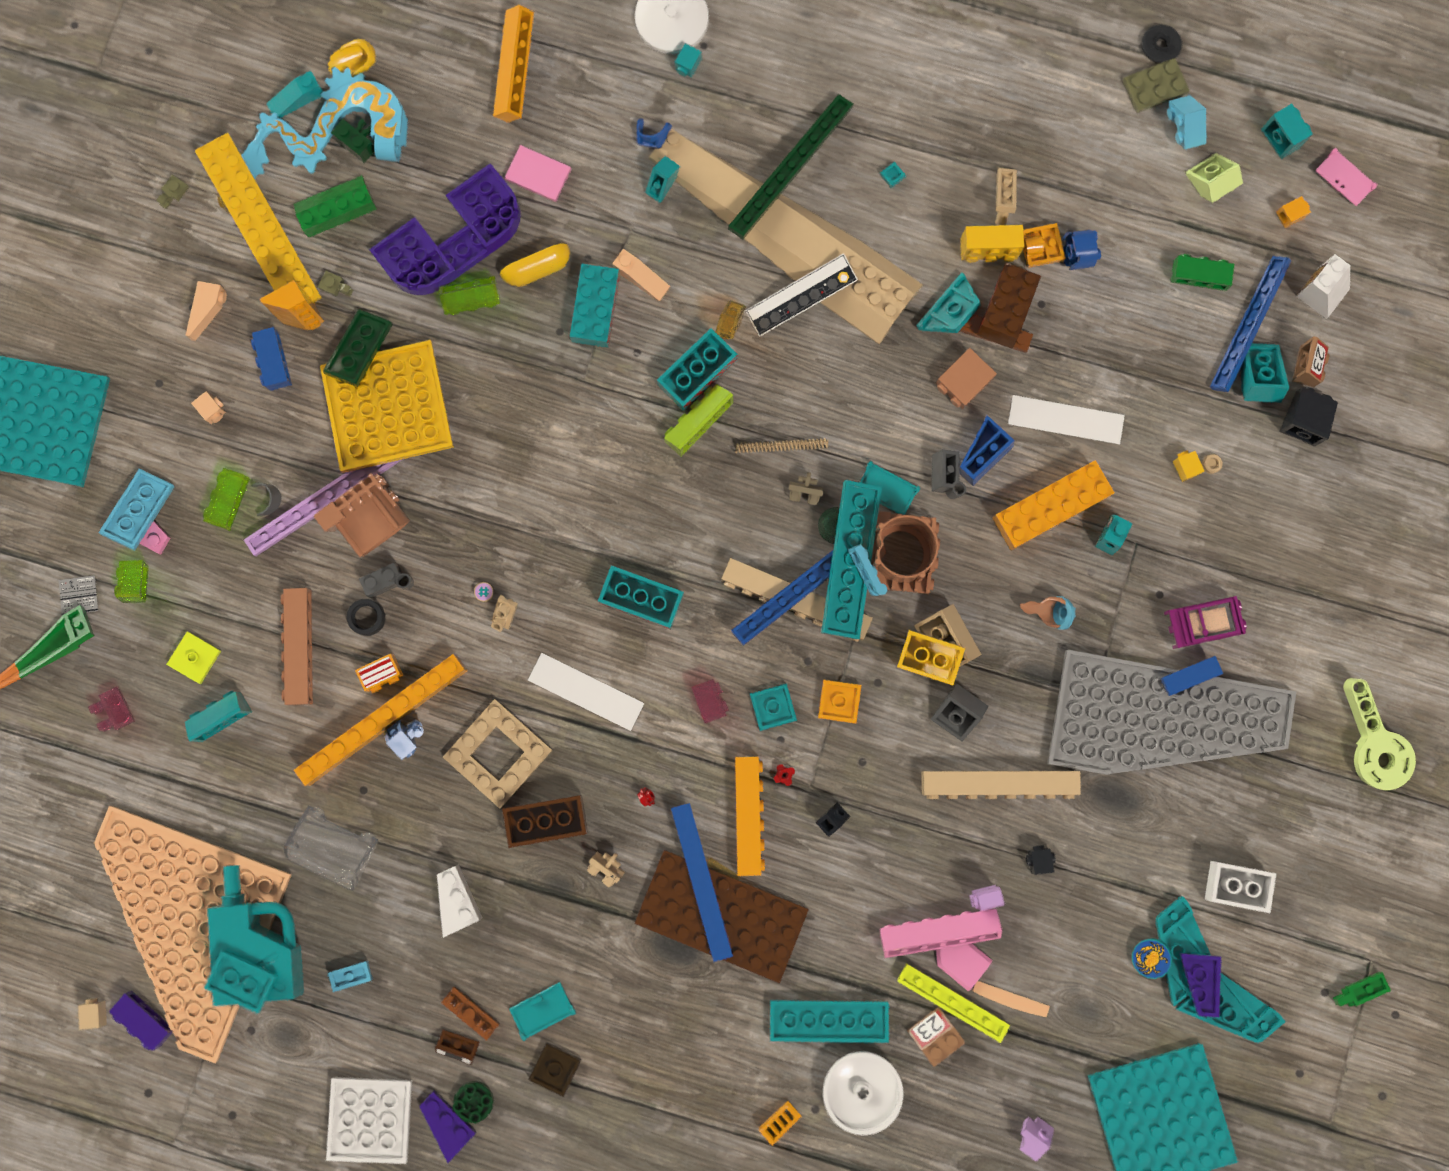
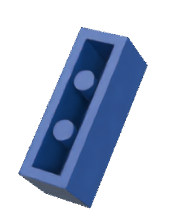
(271, 359)

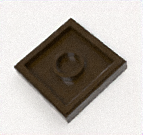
(554, 1069)

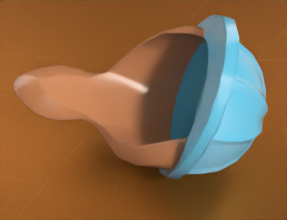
(1053, 611)

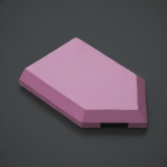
(963, 963)

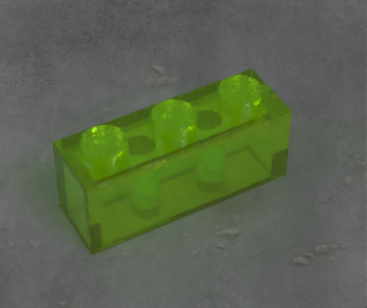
(469, 295)
(226, 499)

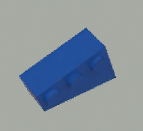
(986, 451)

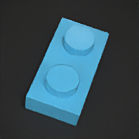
(350, 976)

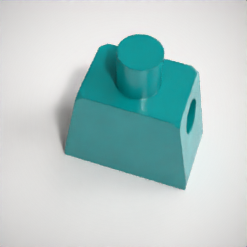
(1113, 533)

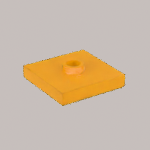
(839, 701)

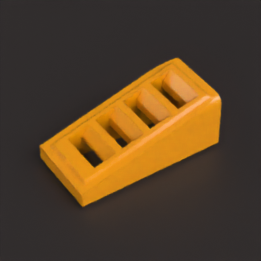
(784, 1127)

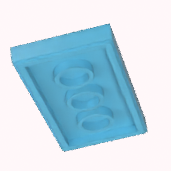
(136, 509)

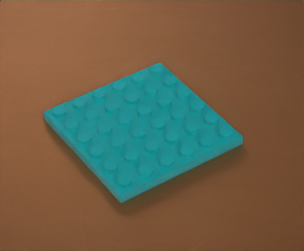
(48, 420)
(1163, 1114)

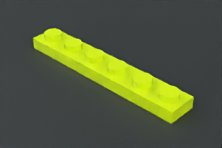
(953, 1003)

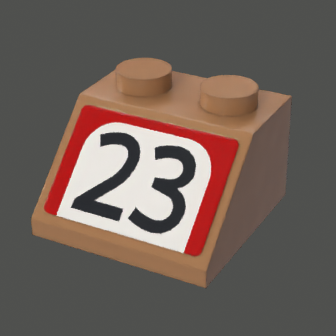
(1311, 362)
(936, 1036)

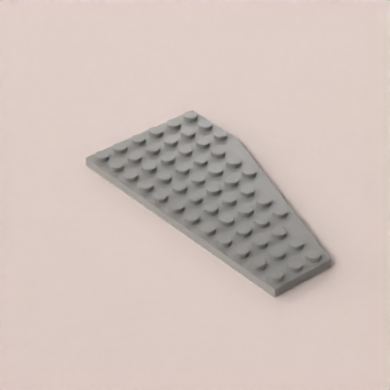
(1121, 719)

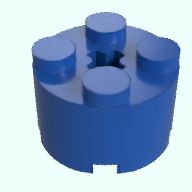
(1081, 249)

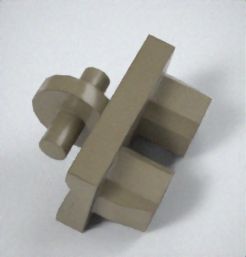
(813, 491)

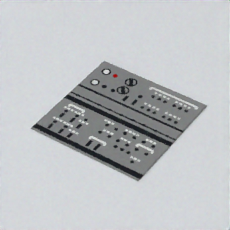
(78, 592)

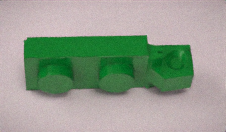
(1363, 990)

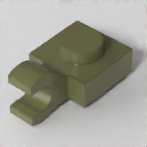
(172, 189)
(333, 284)

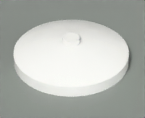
(671, 23)
(862, 1093)

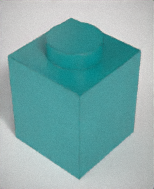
(688, 61)

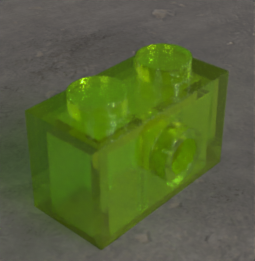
(131, 581)

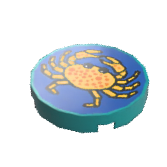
(1152, 958)

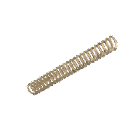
(770, 445)

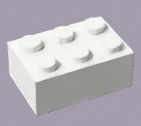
(1240, 887)

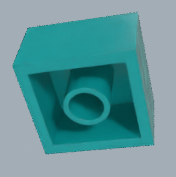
(1286, 131)

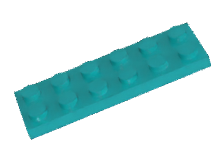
(829, 1021)

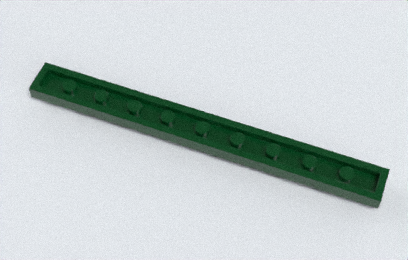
(790, 166)

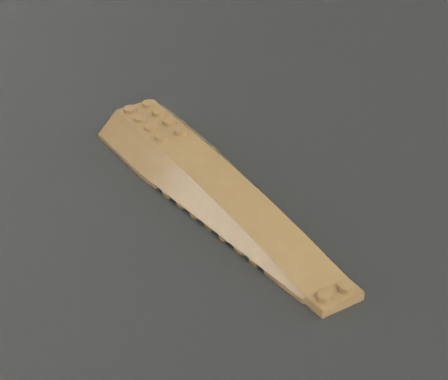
(796, 238)

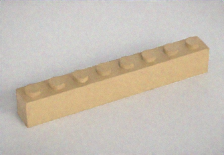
(766, 586)
(1000, 783)

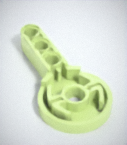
(1378, 741)

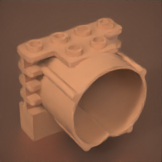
(364, 515)
(926, 532)

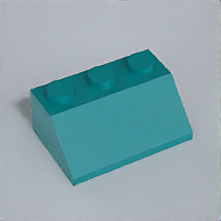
(217, 716)

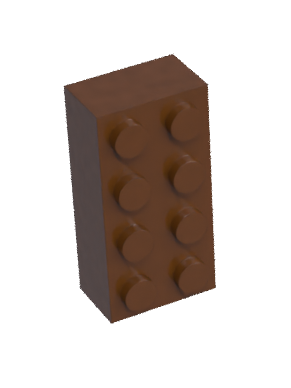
(1009, 305)
(545, 821)

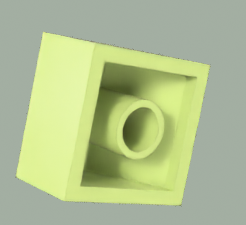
(1215, 177)

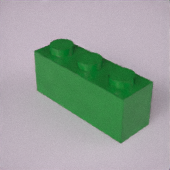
(1202, 272)

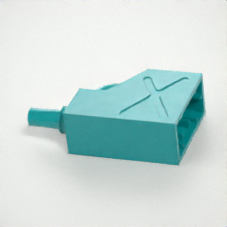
(238, 931)

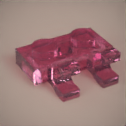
(116, 708)

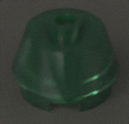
(828, 524)

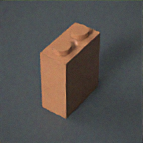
(965, 379)

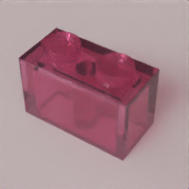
(709, 701)

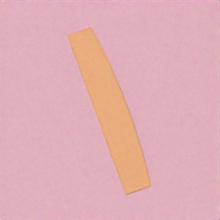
(1010, 999)

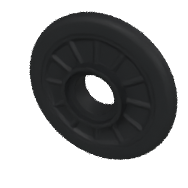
(1165, 33)

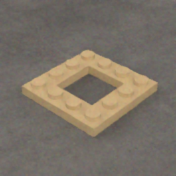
(497, 790)

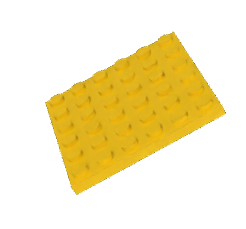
(392, 412)

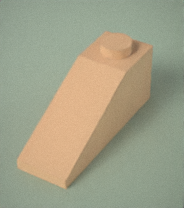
(640, 275)
(206, 305)

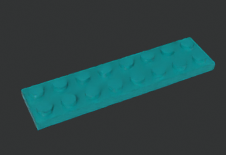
(846, 587)

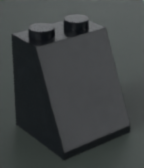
(1310, 416)

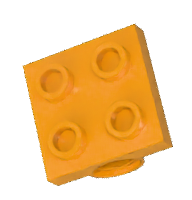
(1043, 245)

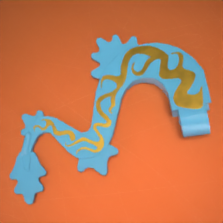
(345, 96)

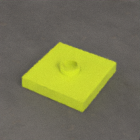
(193, 657)

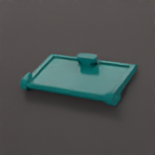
(895, 490)
(538, 1014)

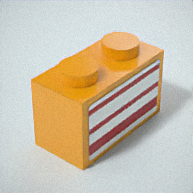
(379, 673)

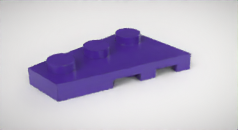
(1204, 979)
(446, 1125)

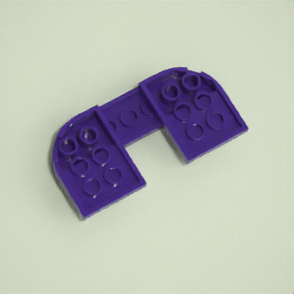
(491, 220)

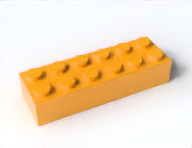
(1053, 505)

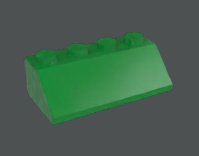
(334, 207)

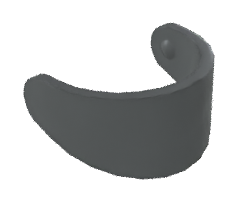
(275, 498)

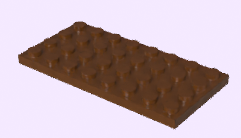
(757, 923)

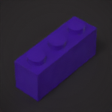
(141, 1021)

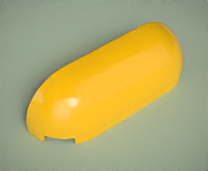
(536, 265)

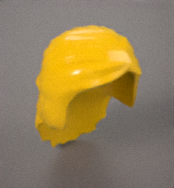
(355, 55)

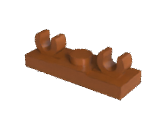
(470, 1013)

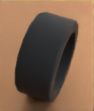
(380, 617)

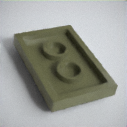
(1156, 85)

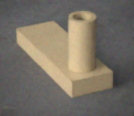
(1005, 194)

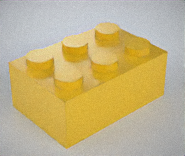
(992, 243)

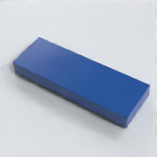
(1191, 675)

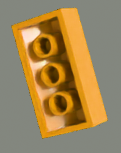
(293, 307)

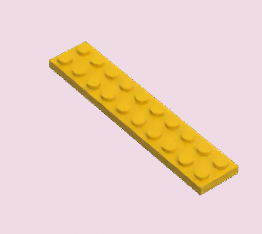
(254, 215)

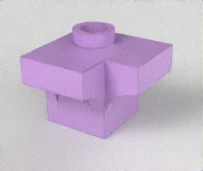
(1036, 1137)

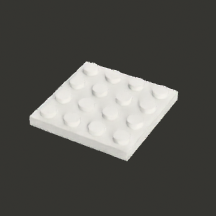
(369, 1120)

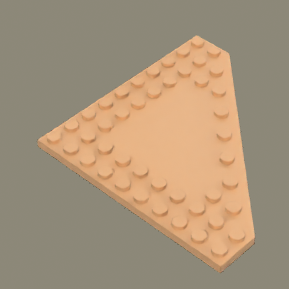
(165, 892)

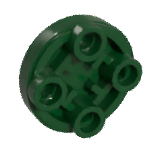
(473, 1102)

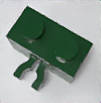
(354, 139)

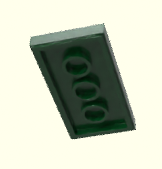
(357, 348)

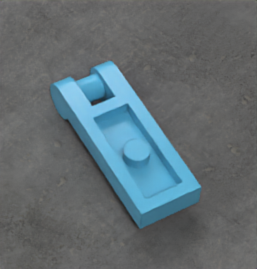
(867, 571)

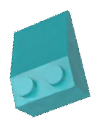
(1264, 374)

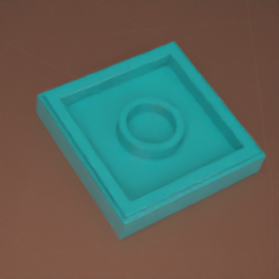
(773, 707)

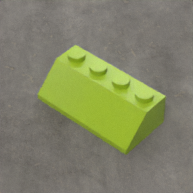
(699, 419)

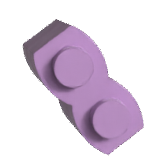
(986, 898)

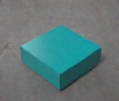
(892, 174)

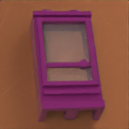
(1206, 622)

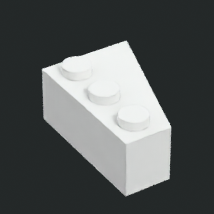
(456, 901)

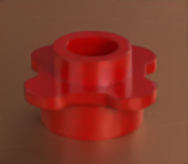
(788, 771)
(646, 797)

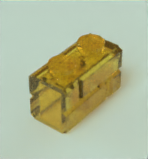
(730, 320)

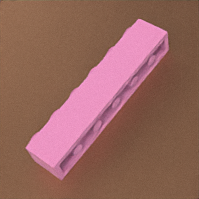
(940, 933)

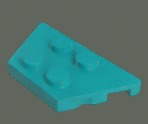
(952, 308)

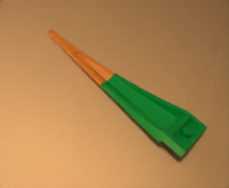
(57, 642)

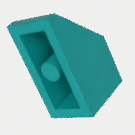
(662, 178)

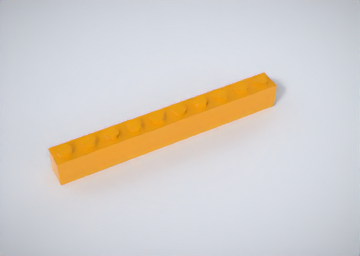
(380, 720)

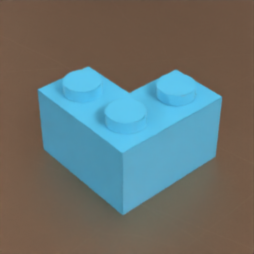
(1190, 121)

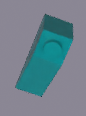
(296, 95)

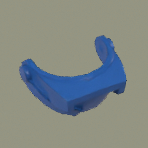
(655, 140)

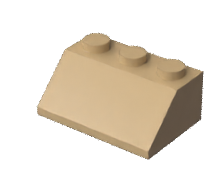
(950, 628)

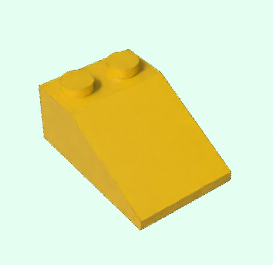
(931, 657)

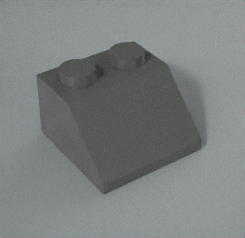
(959, 712)

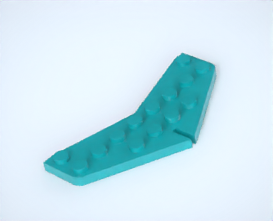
(1238, 1010)

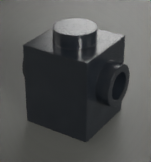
(832, 819)
(1040, 860)

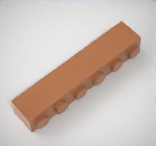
(297, 646)

